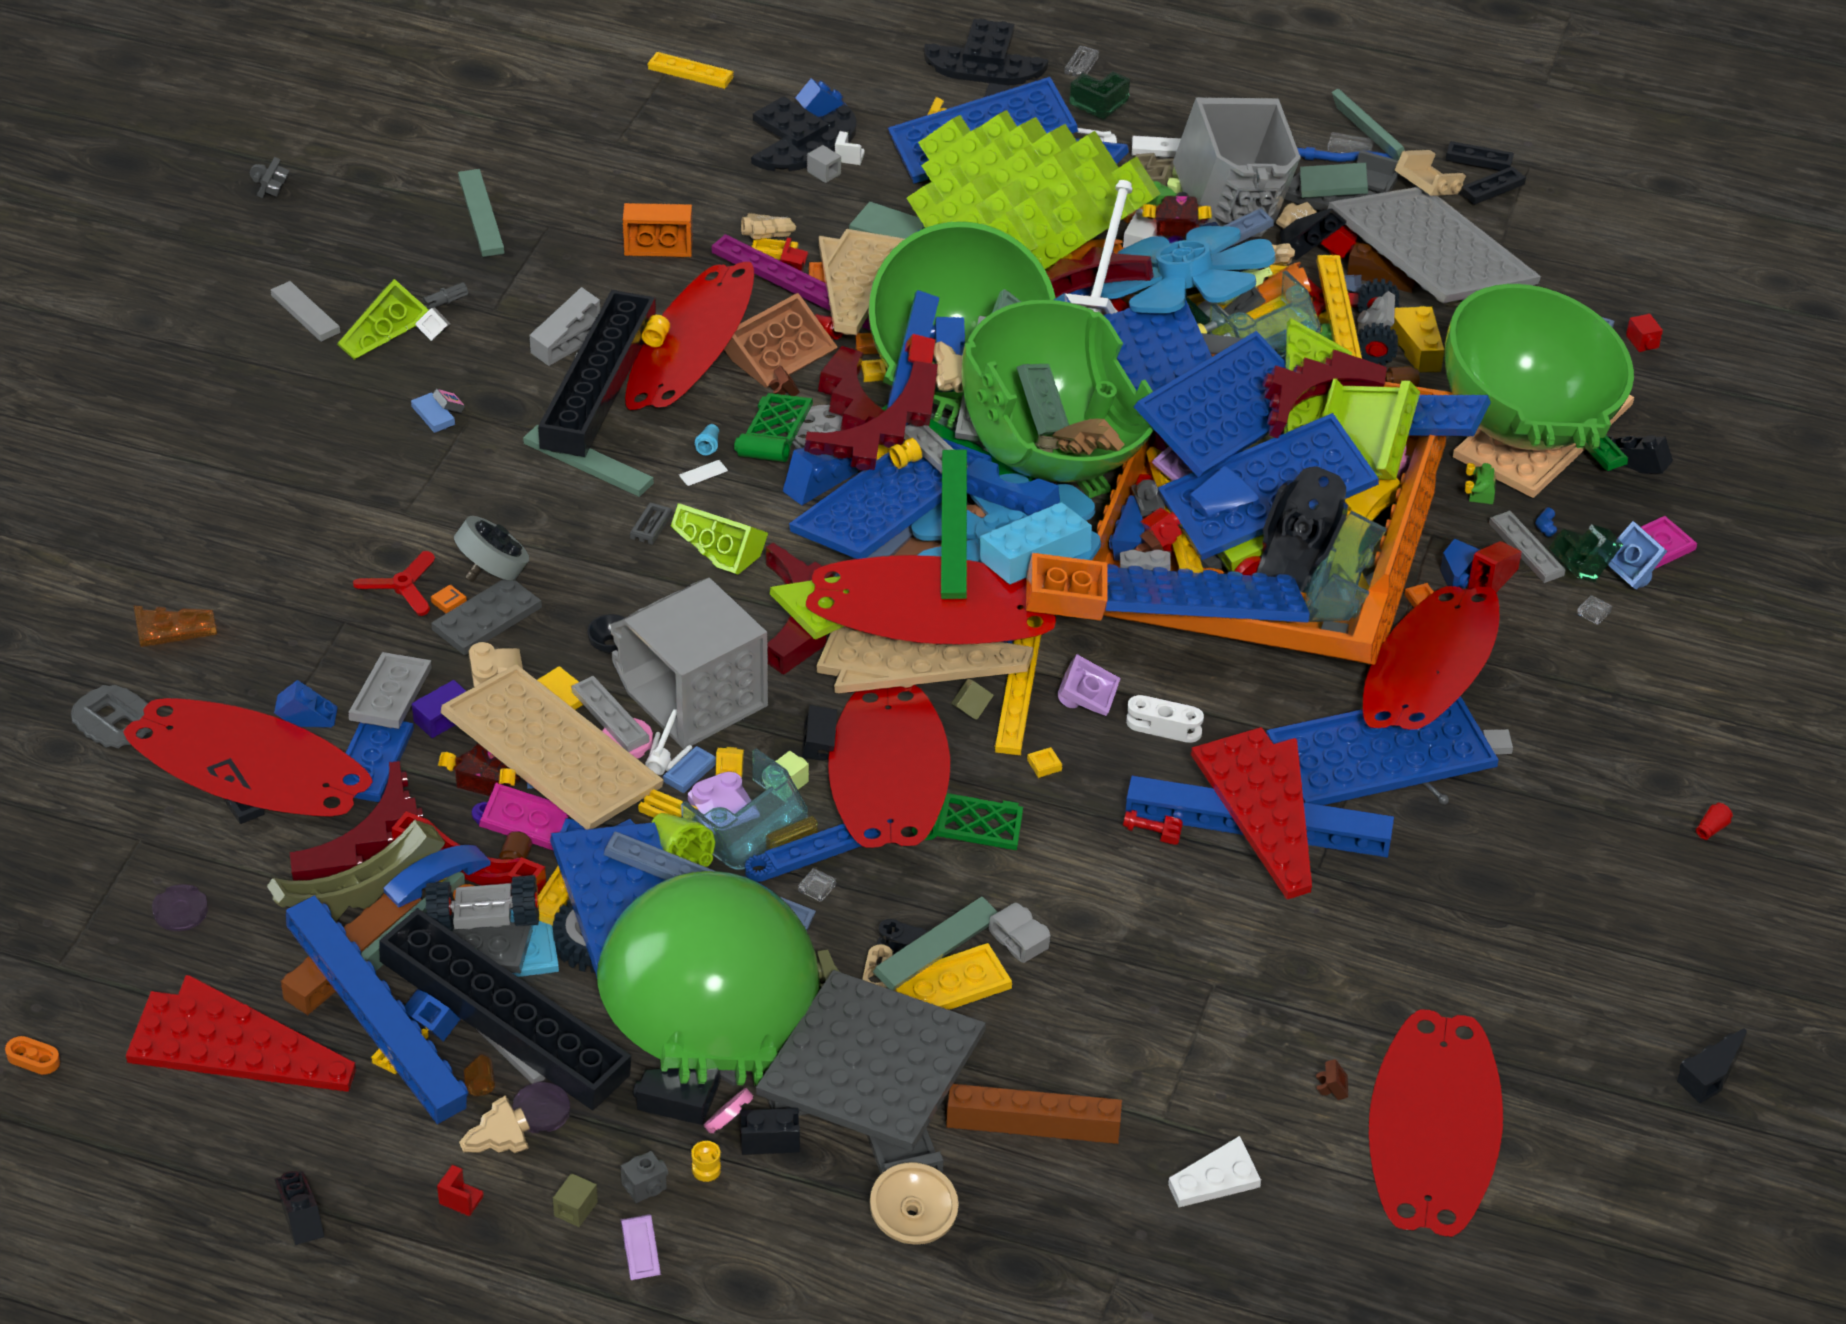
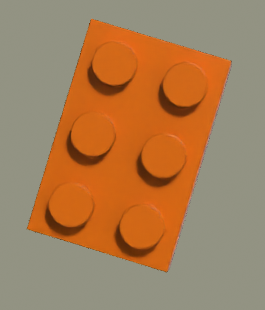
(657, 230)
(1066, 586)

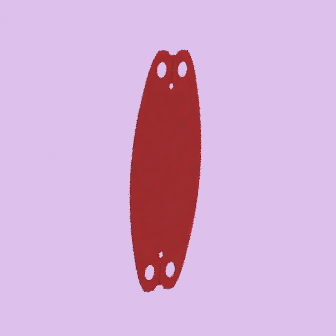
(699, 330)
(903, 602)
(1426, 641)
(274, 756)
(889, 766)
(1435, 1122)

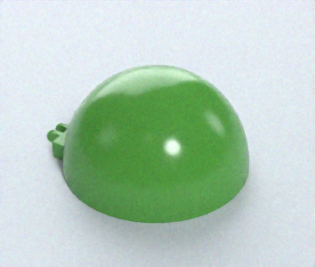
(965, 268)
(1542, 361)
(708, 974)

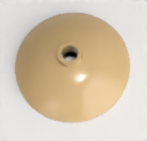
(914, 1189)

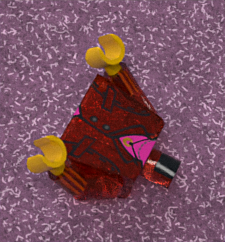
(1177, 214)
(478, 770)

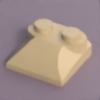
(489, 662)

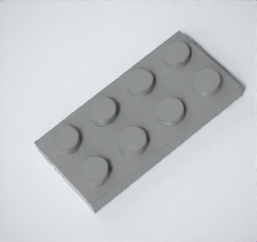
(390, 690)

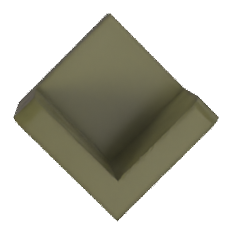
(972, 699)
(575, 1200)

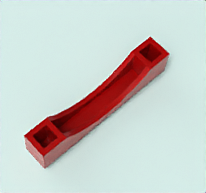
(497, 873)

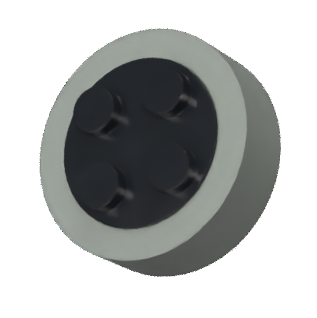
(490, 549)

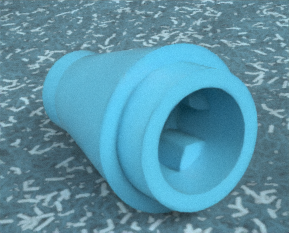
(707, 440)

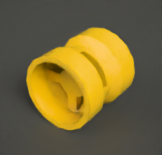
(656, 330)
(905, 453)
(706, 1161)

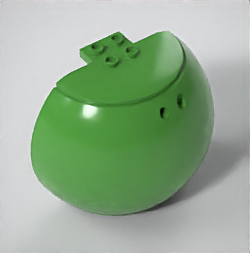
(1088, 376)

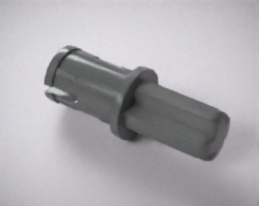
(445, 296)

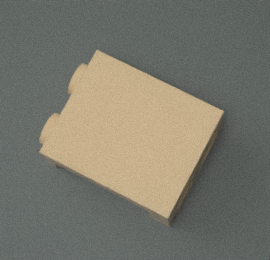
(1418, 169)

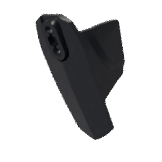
(1300, 536)

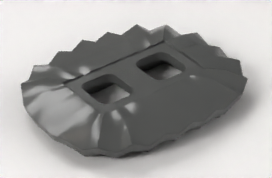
(102, 729)

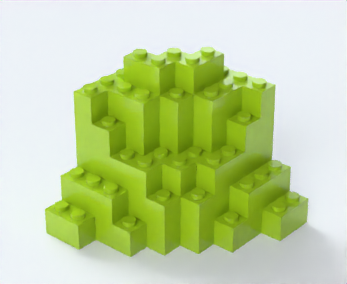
(1026, 183)

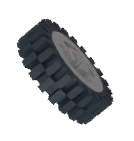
(569, 939)

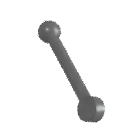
(1443, 799)

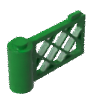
(767, 444)
(965, 831)

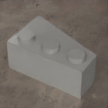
(565, 328)

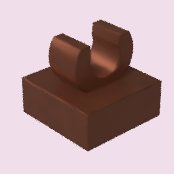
(783, 383)
(1149, 543)
(1334, 1080)

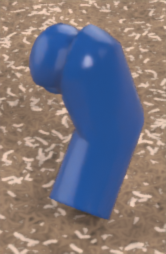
(1545, 524)

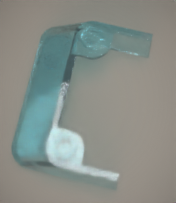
(1273, 324)
(1334, 584)
(745, 832)

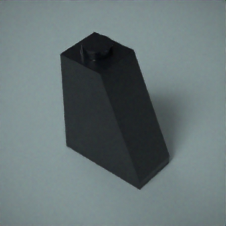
(666, 1096)

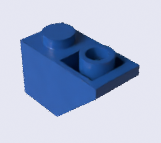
(819, 98)
(1457, 563)
(305, 707)
(431, 1014)

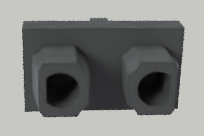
(270, 178)
(1147, 497)

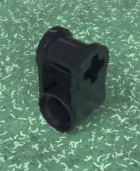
(902, 935)

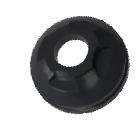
(600, 631)

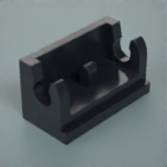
(819, 732)

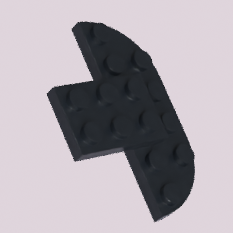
(985, 57)
(799, 132)

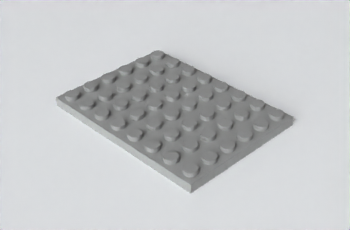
(1432, 243)

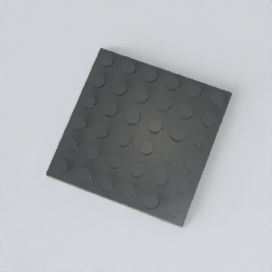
(871, 1060)

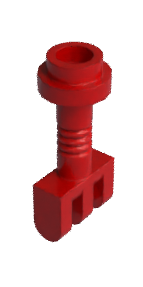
(1170, 828)

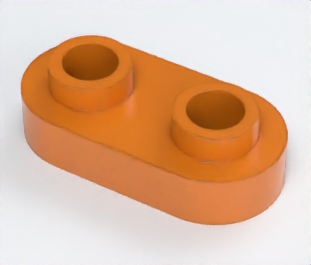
(36, 1055)

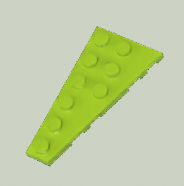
(1307, 343)
(793, 600)

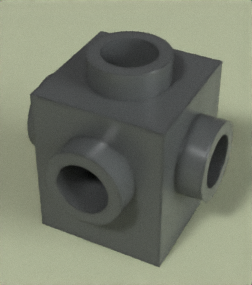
(644, 1176)

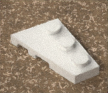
(1215, 1175)

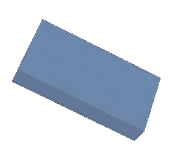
(432, 412)
(689, 769)

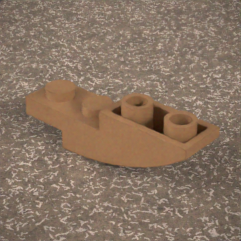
(1087, 436)

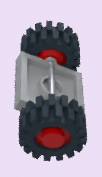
(1377, 310)
(484, 904)

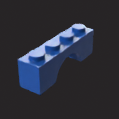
(1028, 497)

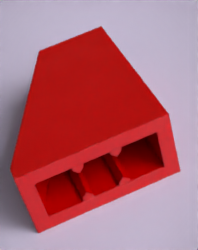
(1494, 566)

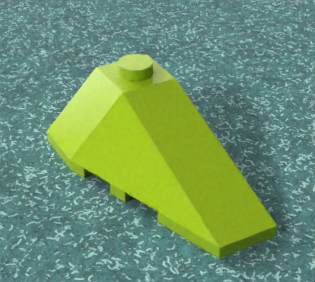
(386, 318)
(723, 541)

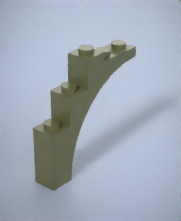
(364, 882)

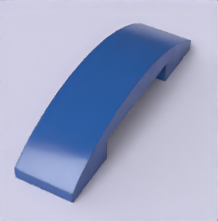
(409, 883)

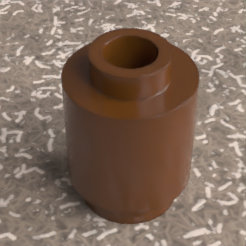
(1399, 374)
(516, 846)

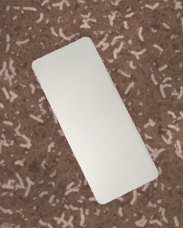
(703, 472)

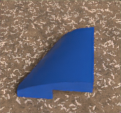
(1222, 494)

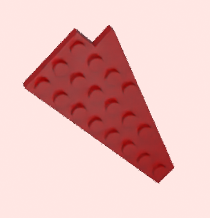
(1265, 798)
(224, 1037)

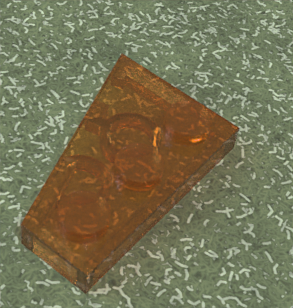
(168, 626)

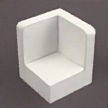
(849, 152)
(432, 323)

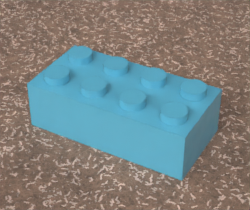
(1049, 532)

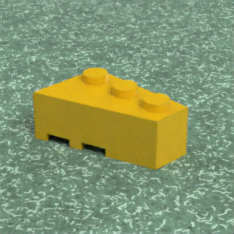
(1419, 337)

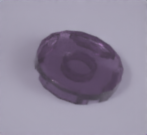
(180, 908)
(543, 1106)

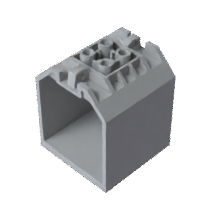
(1237, 157)
(696, 657)

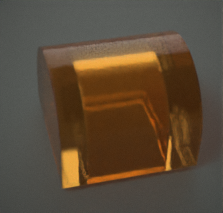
(480, 1076)

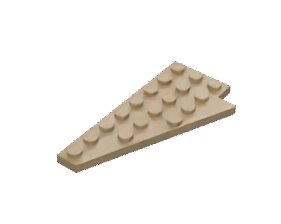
(850, 272)
(879, 662)

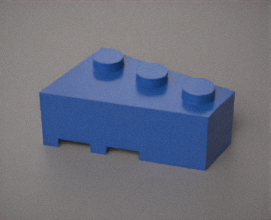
(951, 332)
(815, 474)

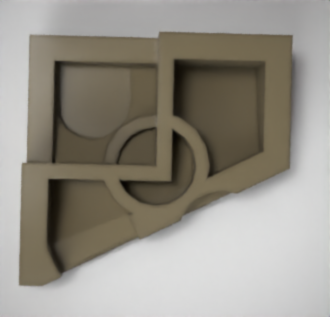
(1157, 169)

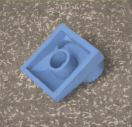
(1637, 556)

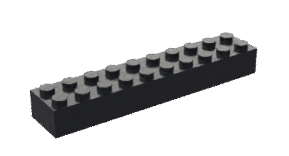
(596, 374)
(505, 1009)

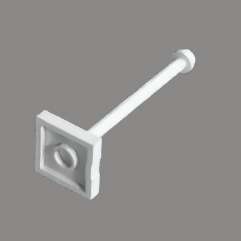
(1095, 301)

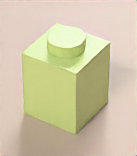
(796, 767)

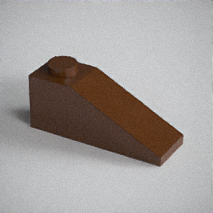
(1368, 263)

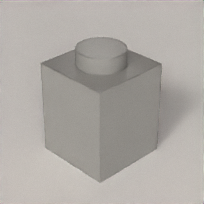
(824, 163)

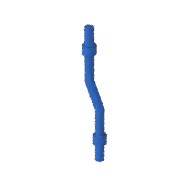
(1311, 154)

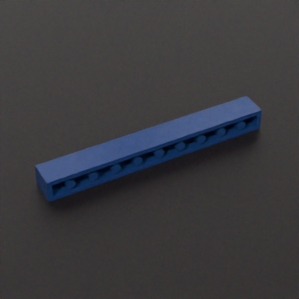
(1203, 809)
(377, 1009)

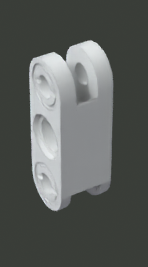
(1164, 718)

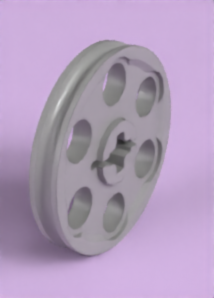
(819, 424)

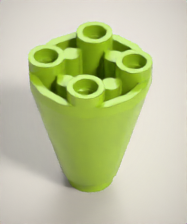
(685, 838)

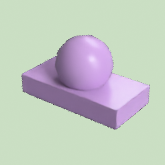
(640, 1247)

